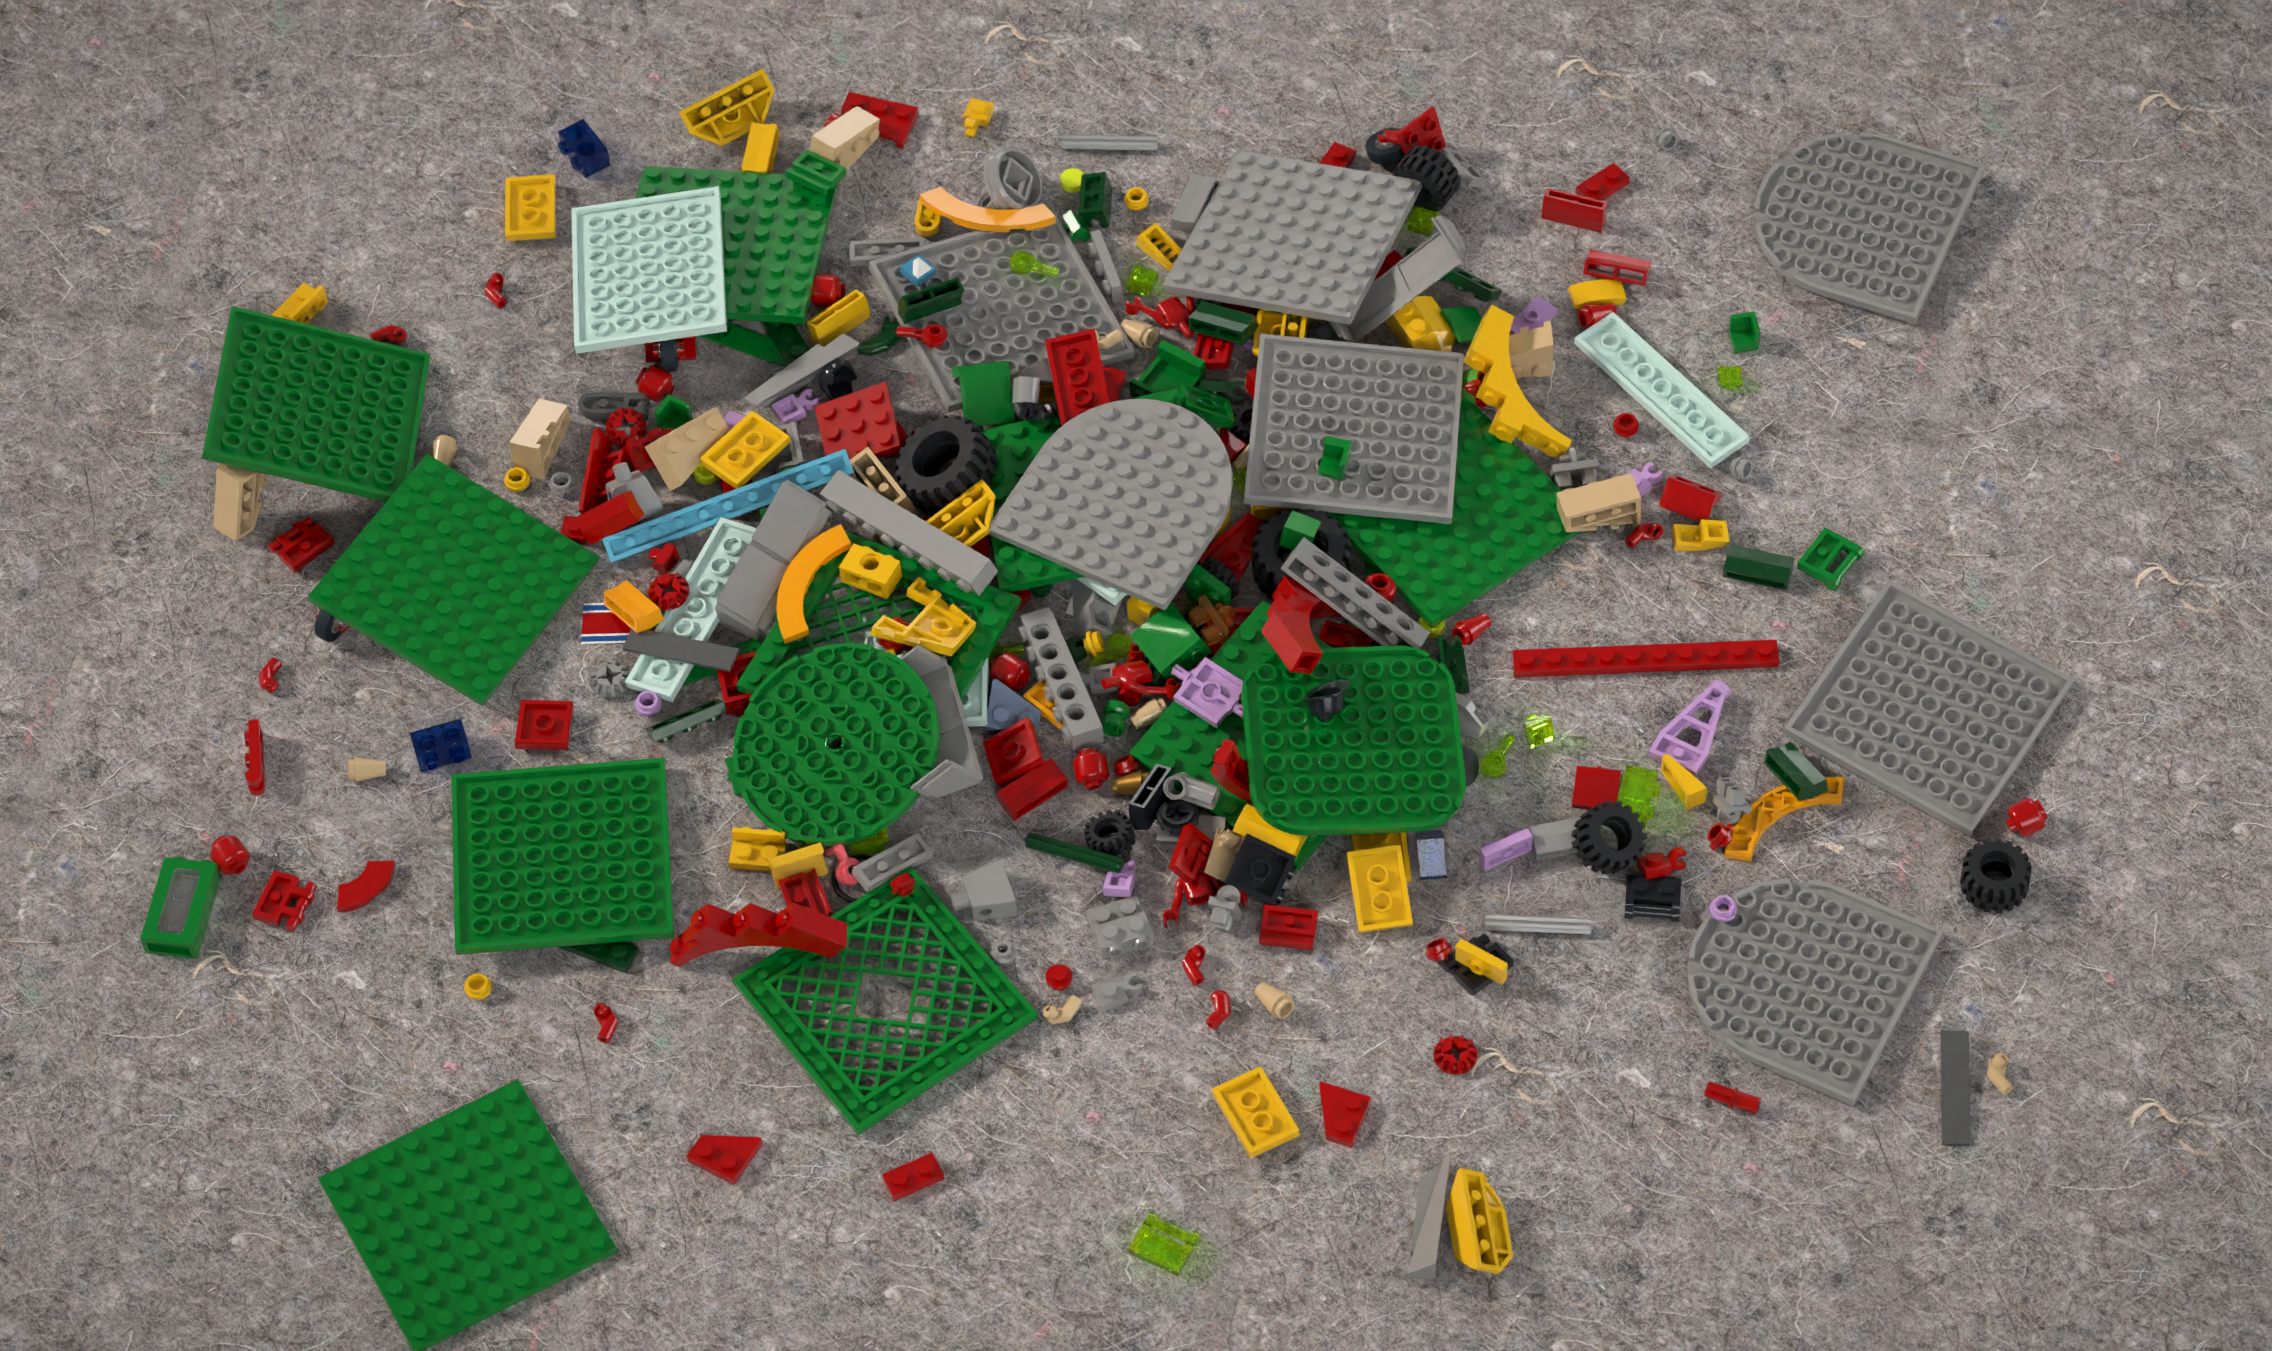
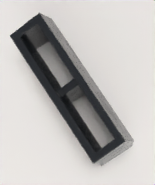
(1149, 798)

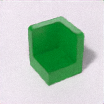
(1744, 332)
(673, 413)
(1335, 458)
(1297, 528)

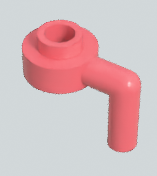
(841, 868)

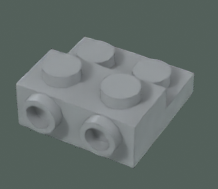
(1120, 927)

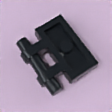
(1465, 976)

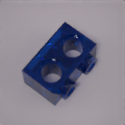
(583, 148)
(440, 741)

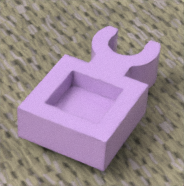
(792, 408)
(1644, 479)
(1121, 883)

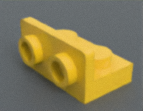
(303, 304)
(753, 848)

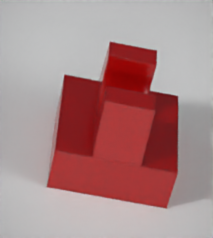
(664, 558)

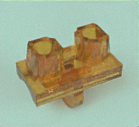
(1217, 628)

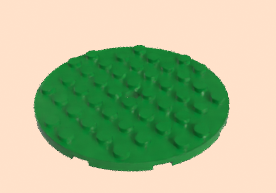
(843, 793)

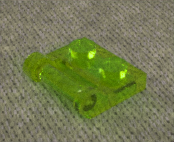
(1160, 1250)

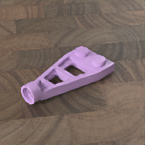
(1689, 756)

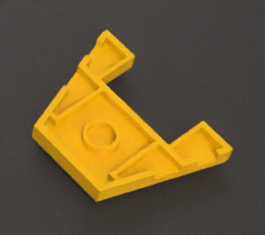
(936, 628)

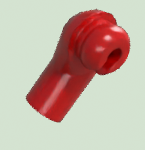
(607, 1020)

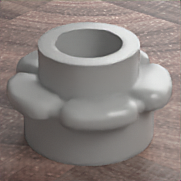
(1666, 139)
(1741, 468)
(561, 478)
(1006, 958)

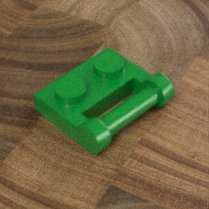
(1822, 555)

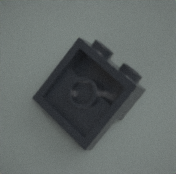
(1261, 871)

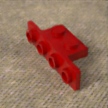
(599, 470)

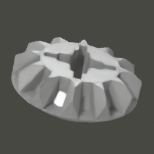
(600, 683)

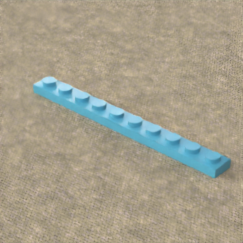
(727, 505)

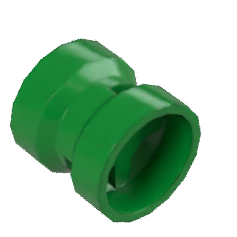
(1114, 718)

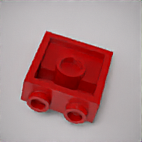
(734, 700)

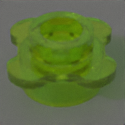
(1727, 382)

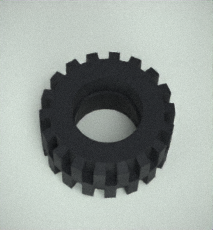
(1436, 174)
(1623, 824)
(1992, 893)

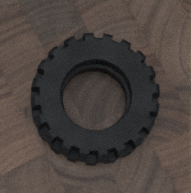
(932, 448)
(1266, 547)

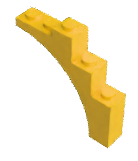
(1500, 389)

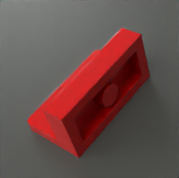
(1689, 498)

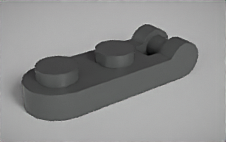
(601, 404)

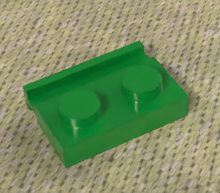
(815, 172)

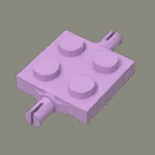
(1209, 692)

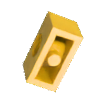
(857, 571)

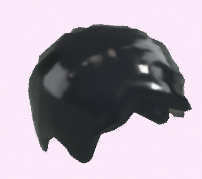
(837, 379)

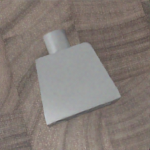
(640, 487)
(986, 893)

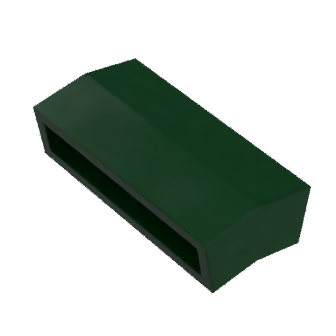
(930, 300)
(1223, 323)
(1758, 567)
(1795, 772)

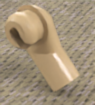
(1109, 340)
(1061, 1015)
(1996, 1073)

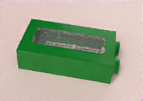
(180, 907)

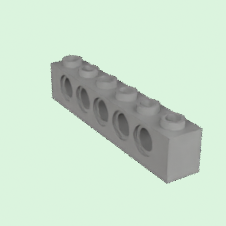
(1352, 597)
(1055, 662)

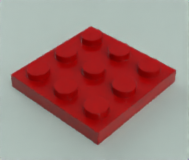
(860, 422)

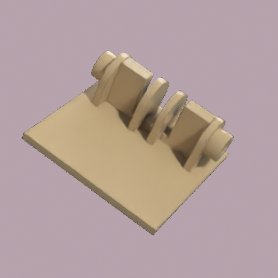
(1223, 854)

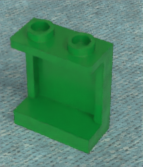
(1169, 371)
(986, 393)
(1170, 641)

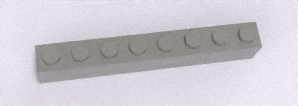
(908, 533)

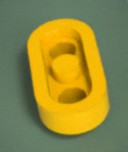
(926, 222)

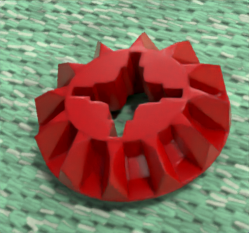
(615, 421)
(672, 599)
(1447, 1062)

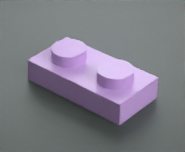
(1503, 850)

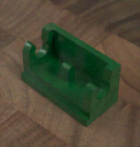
(1095, 199)
(1453, 658)

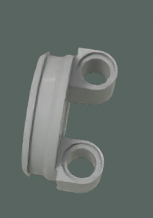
(1005, 169)
(1026, 385)

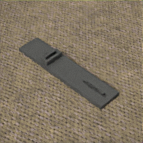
(681, 649)
(1955, 1088)

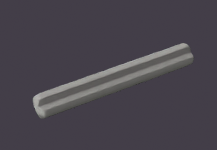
(1109, 142)
(1538, 923)

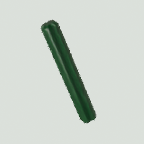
(1074, 852)

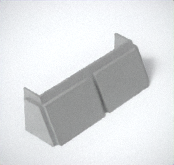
(1406, 280)
(752, 589)
(957, 759)

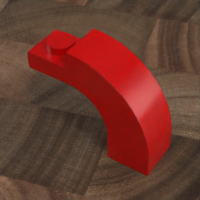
(1231, 770)

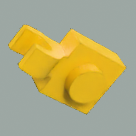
(977, 114)

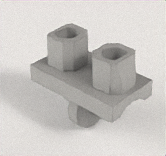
(1574, 465)
(1729, 800)
(1225, 908)

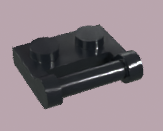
(1654, 891)

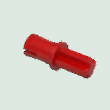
(1732, 1097)

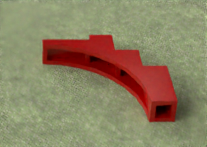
(1289, 625)
(792, 927)

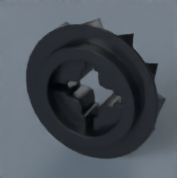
(1039, 411)
(1185, 810)

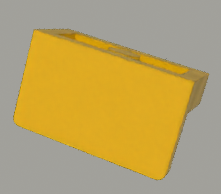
(798, 861)

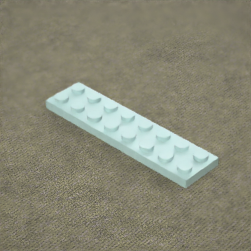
(1661, 390)
(697, 616)

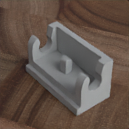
(791, 455)

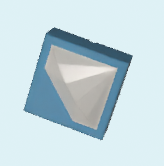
(918, 270)

